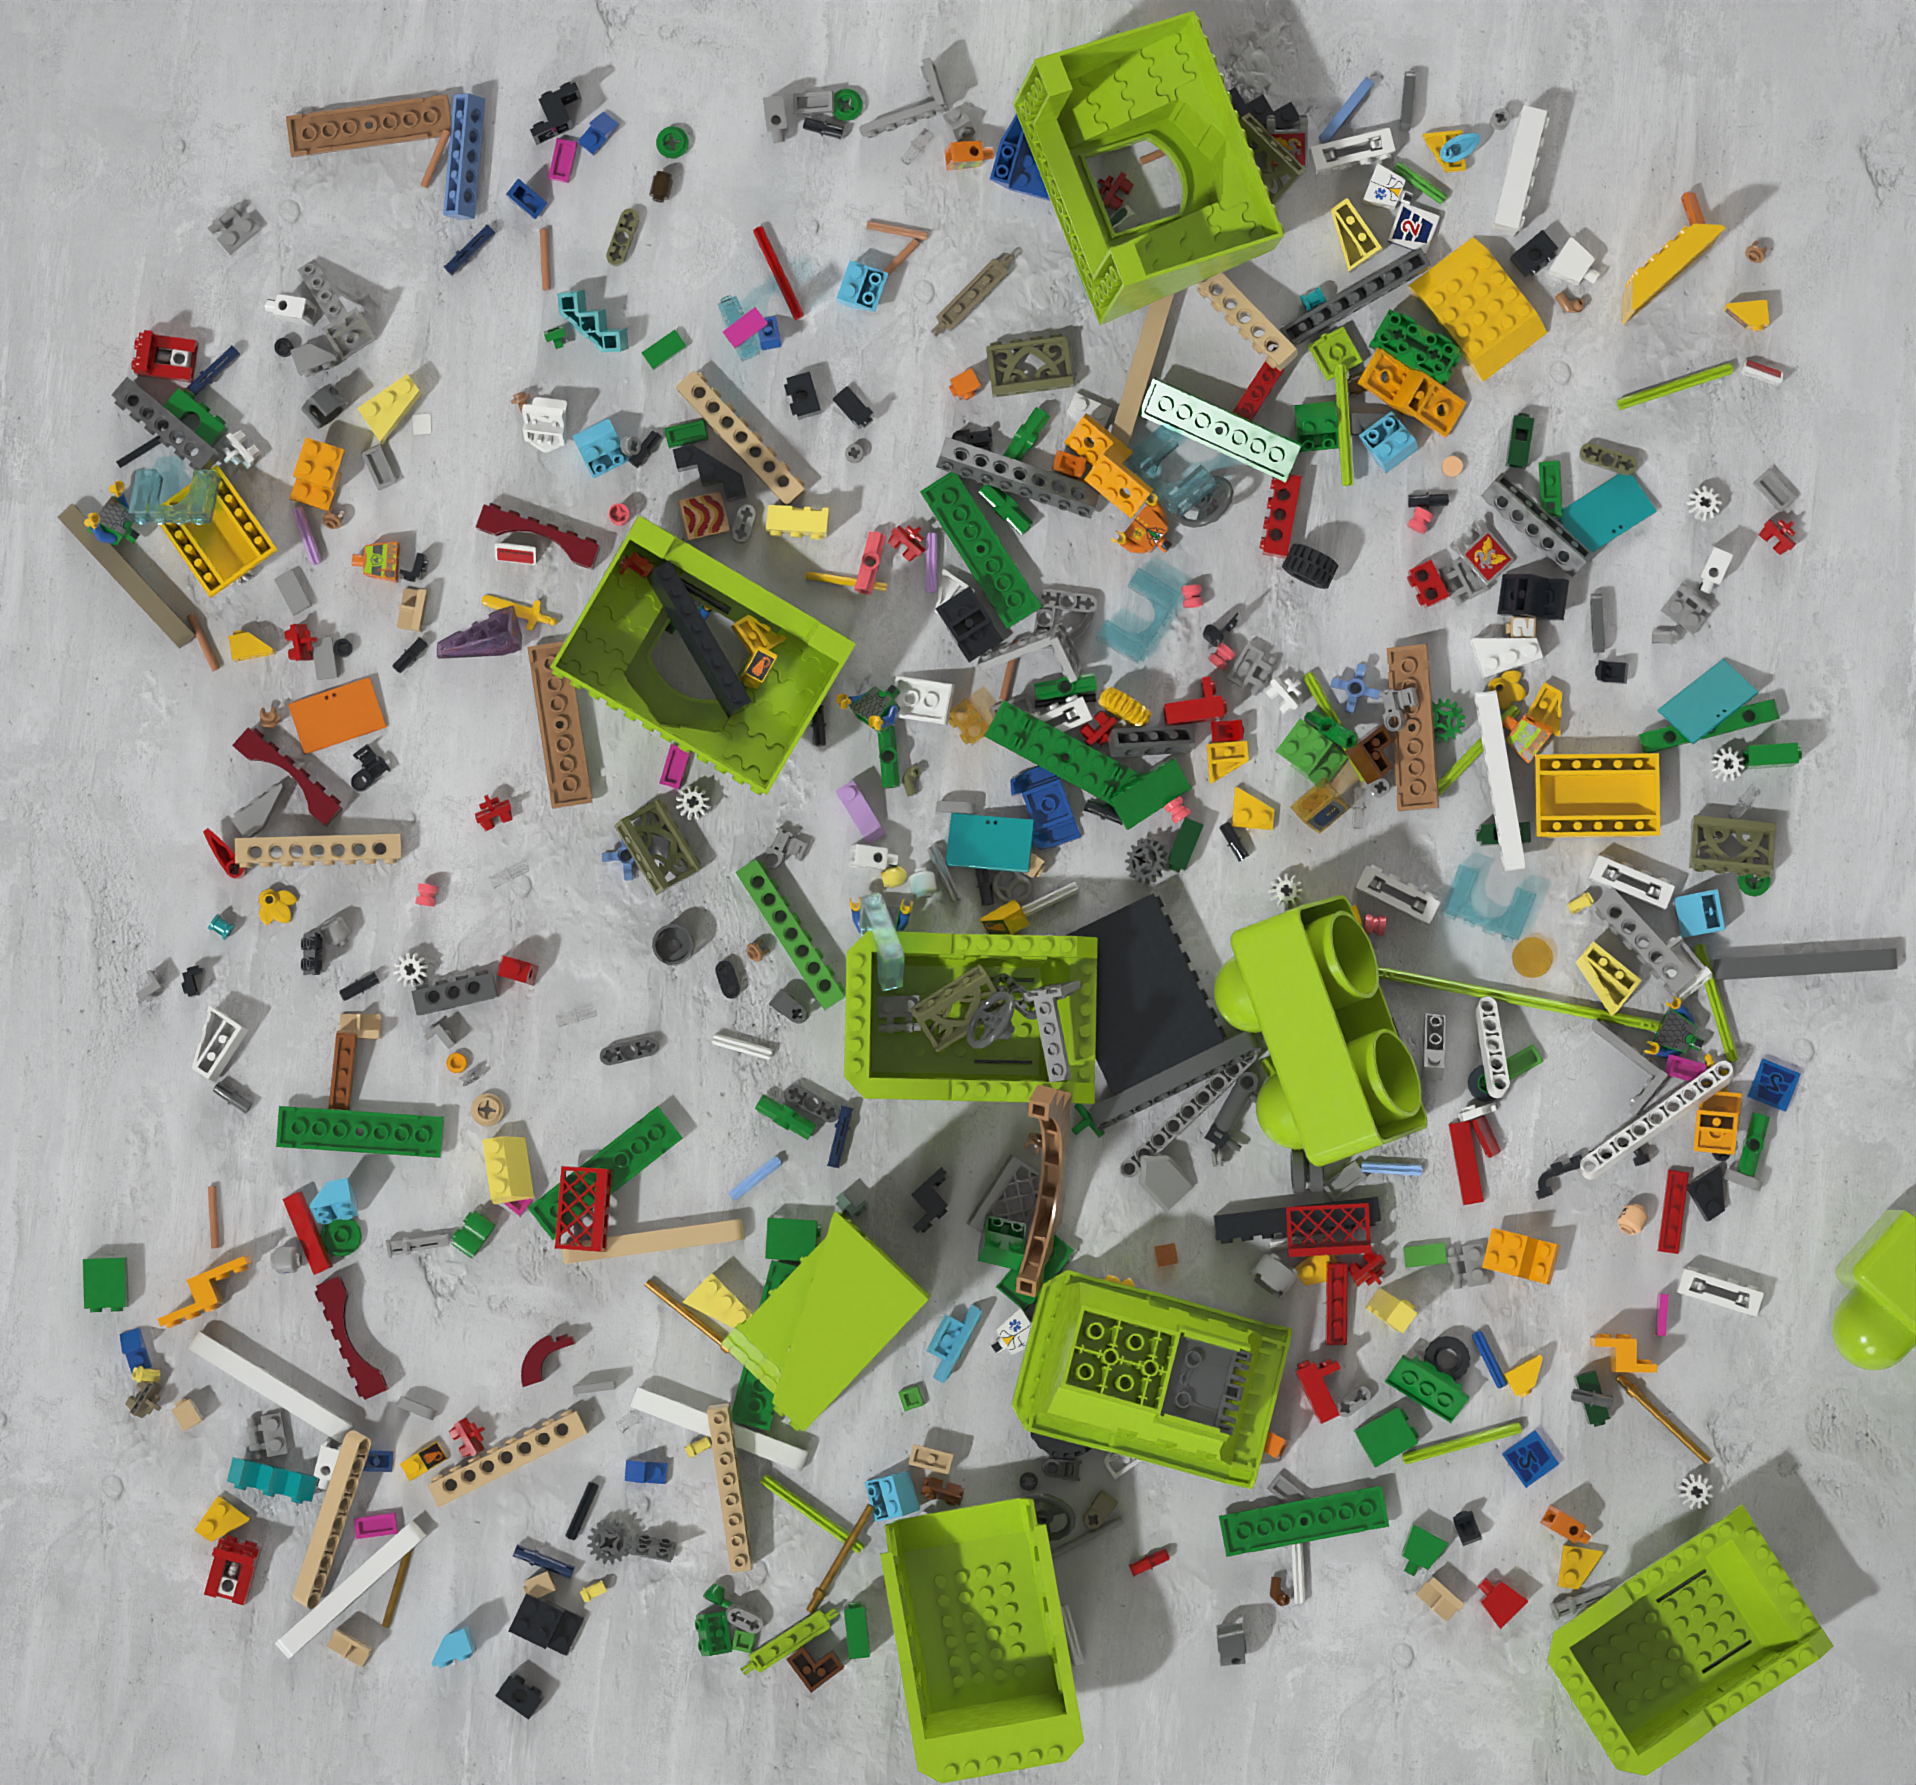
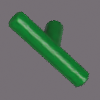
(1087, 1121)

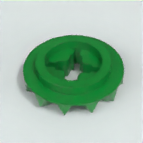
(856, 103)
(664, 138)
(1759, 888)

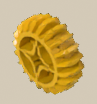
(1124, 707)

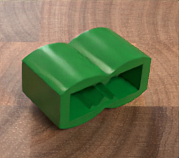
(473, 1234)

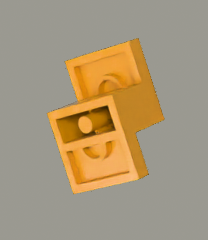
(317, 474)
(1718, 1123)
(1521, 1256)
(1623, 1353)

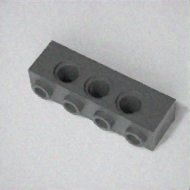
(1151, 740)
(487, 991)

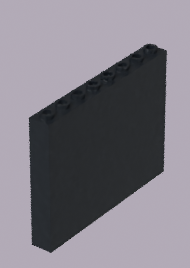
(1146, 996)

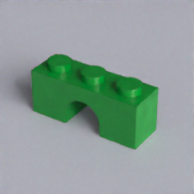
(210, 428)

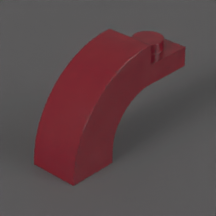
(532, 1364)

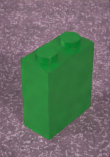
(1771, 755)
(791, 1238)
(105, 1284)
(1386, 1436)
(857, 1630)

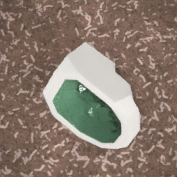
(1124, 219)

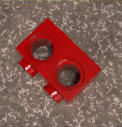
(1433, 582)

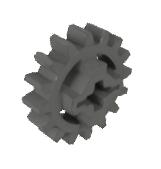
(1151, 852)
(605, 1533)

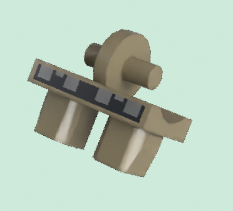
(147, 1400)

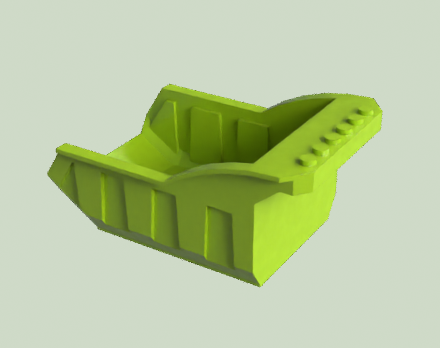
(981, 1641)

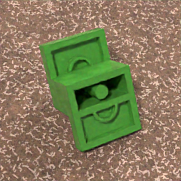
(1311, 753)

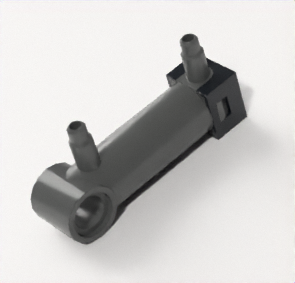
(1230, 1113)

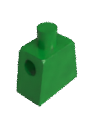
(1421, 1549)

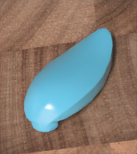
(1459, 147)

